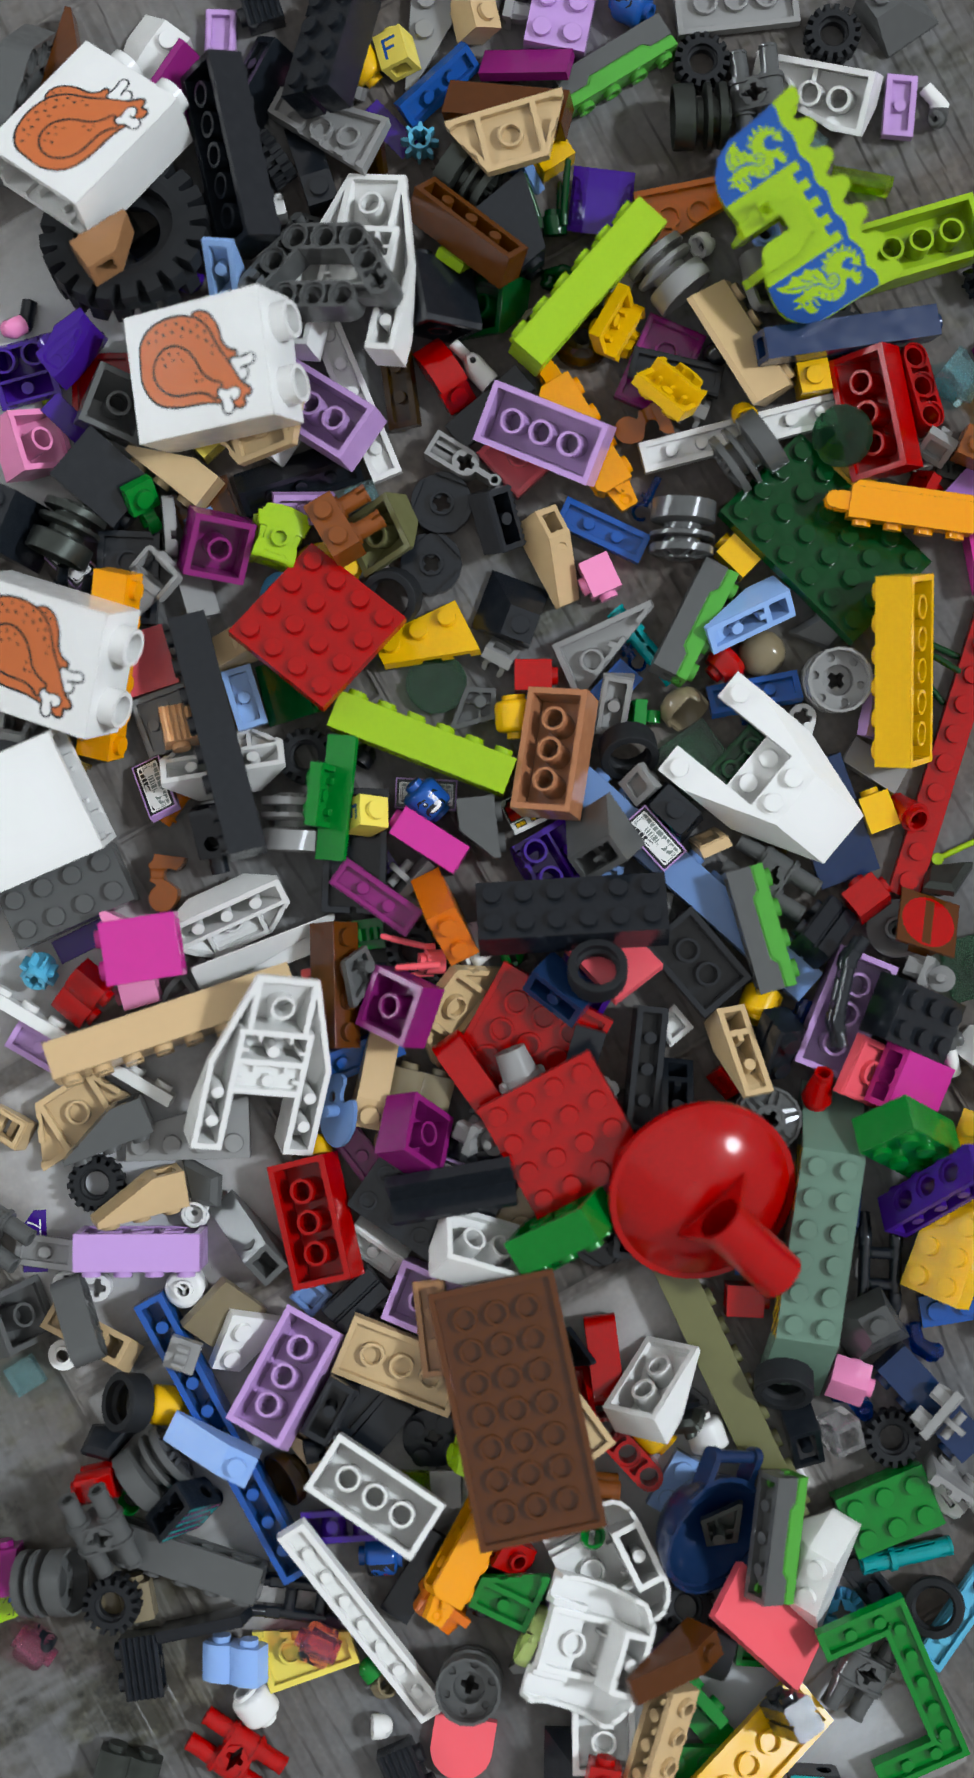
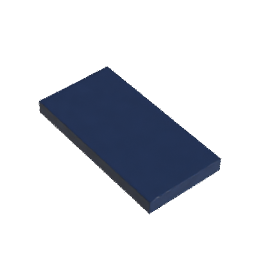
(855, 852)

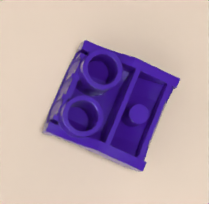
(597, 197)
(70, 348)
(24, 376)
(544, 854)

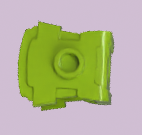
(278, 536)

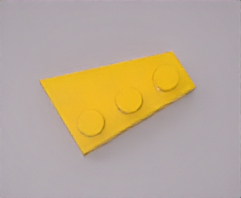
(429, 637)

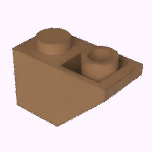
(104, 247)

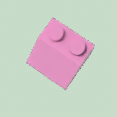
(30, 445)

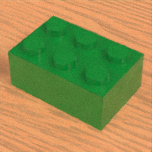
(905, 1135)
(561, 1233)
(890, 1507)

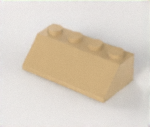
(731, 330)

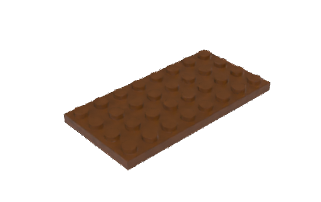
(517, 1410)

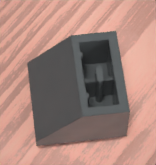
(479, 821)
(601, 838)

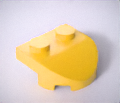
(614, 330)
(672, 388)

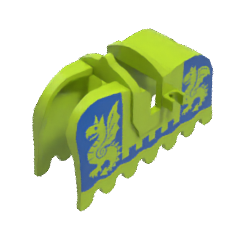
(776, 177)

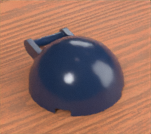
(679, 1530)

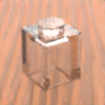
(841, 1432)

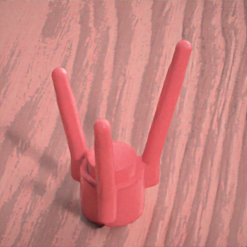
(428, 963)

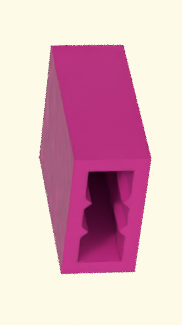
(428, 839)
(140, 948)
(909, 1074)

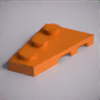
(683, 204)

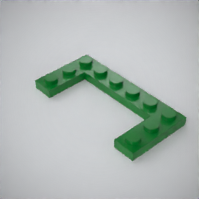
(893, 1620)

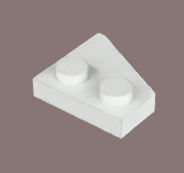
(241, 1339)

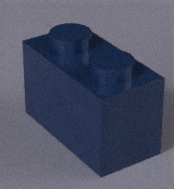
(551, 989)

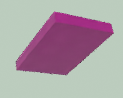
(665, 337)

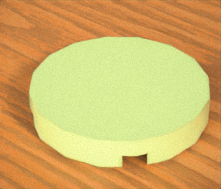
(528, 1642)

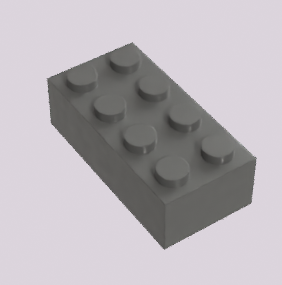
(68, 897)

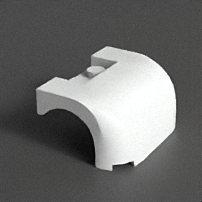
(622, 1560)
(589, 1648)

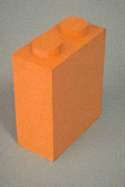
(444, 916)

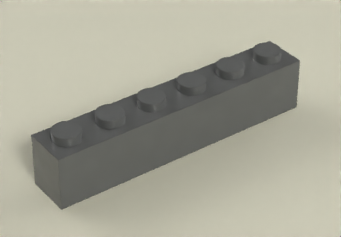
(198, 1564)

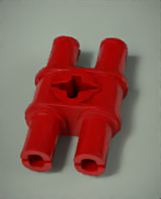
(234, 1736)

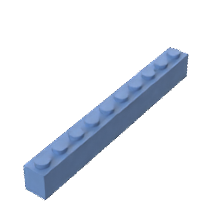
(696, 885)

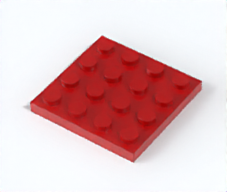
(317, 627)
(514, 1017)
(559, 1132)

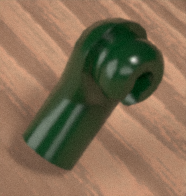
(551, 275)

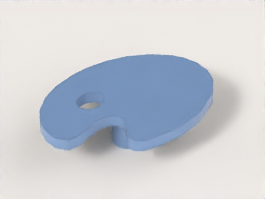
(338, 1116)

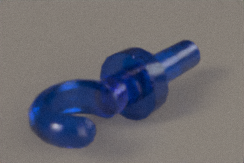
(647, 498)
(627, 651)

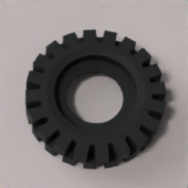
(159, 276)

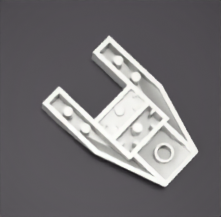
(384, 210)
(782, 791)
(267, 1049)

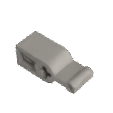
(447, 453)

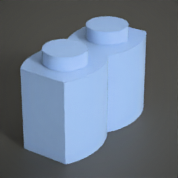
(235, 1660)

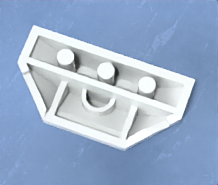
(261, 754)
(232, 914)
(822, 1559)

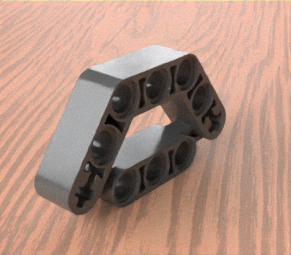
(21, 67)
(326, 245)

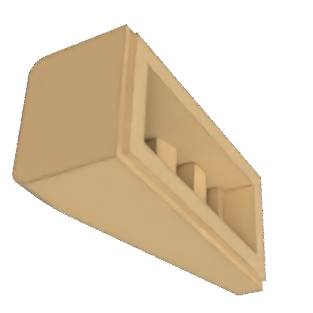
(19, 1131)

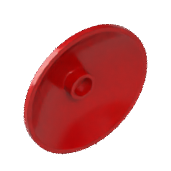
(707, 1196)

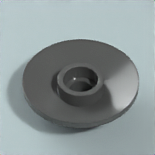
(881, 936)

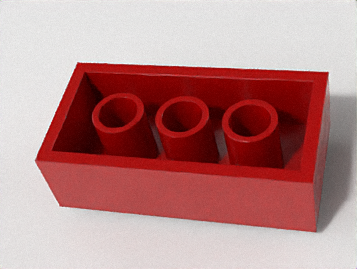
(315, 1221)

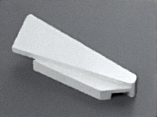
(258, 956)

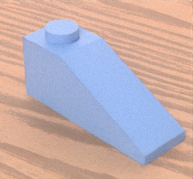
(222, 264)
(750, 613)
(213, 1448)

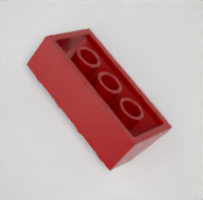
(878, 386)

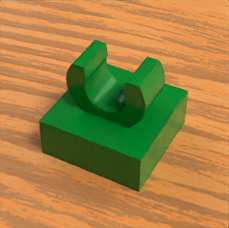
(639, 713)
(369, 933)

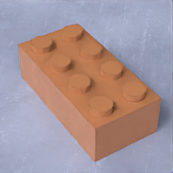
(554, 753)

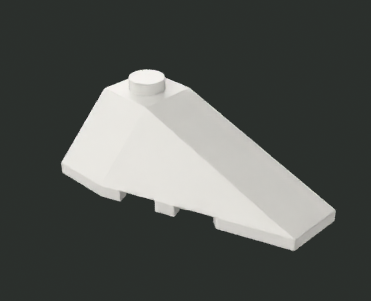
(152, 42)
(831, 93)

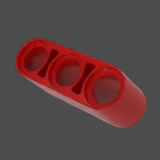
(921, 388)
(466, 1069)
(604, 1347)
(637, 1462)

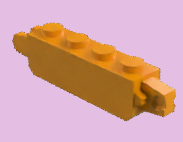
(615, 472)
(905, 507)
(454, 1569)

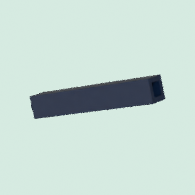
(846, 334)

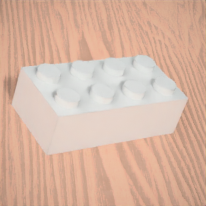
(375, 1495)

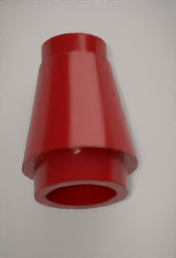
(911, 813)
(818, 1090)

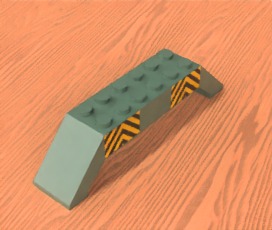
(821, 1235)

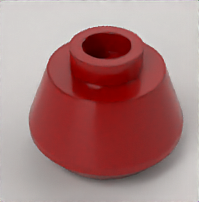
(723, 665)

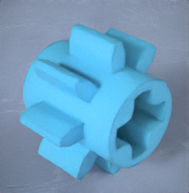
(420, 134)
(39, 971)

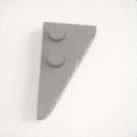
(429, 26)
(591, 650)

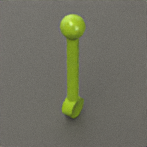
(938, 858)

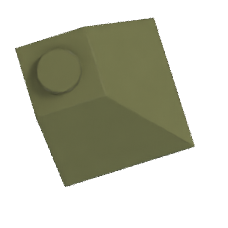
(392, 540)

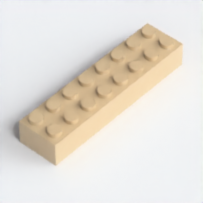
(148, 1031)

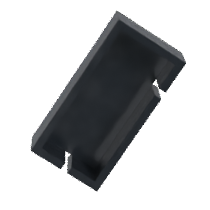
(329, 56)
(367, 852)

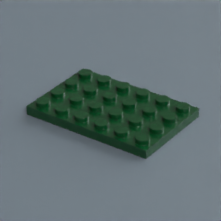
(814, 547)

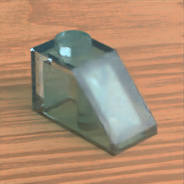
(956, 379)

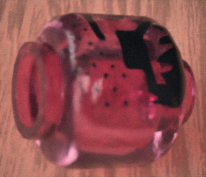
(318, 1644)
(35, 1646)

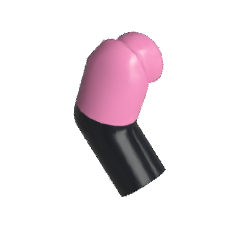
(22, 323)

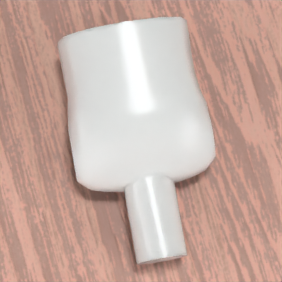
(475, 366)

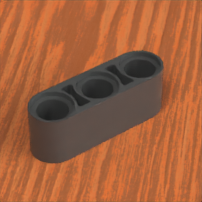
(78, 1320)

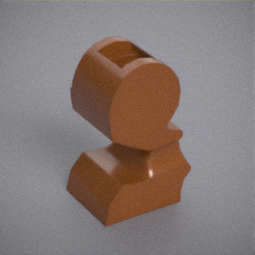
(632, 429)
(165, 894)

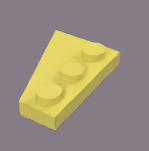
(285, 1667)

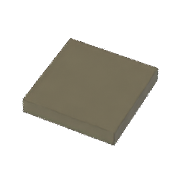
(211, 1310)

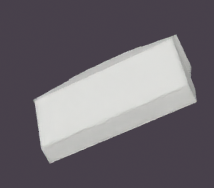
(948, 1505)

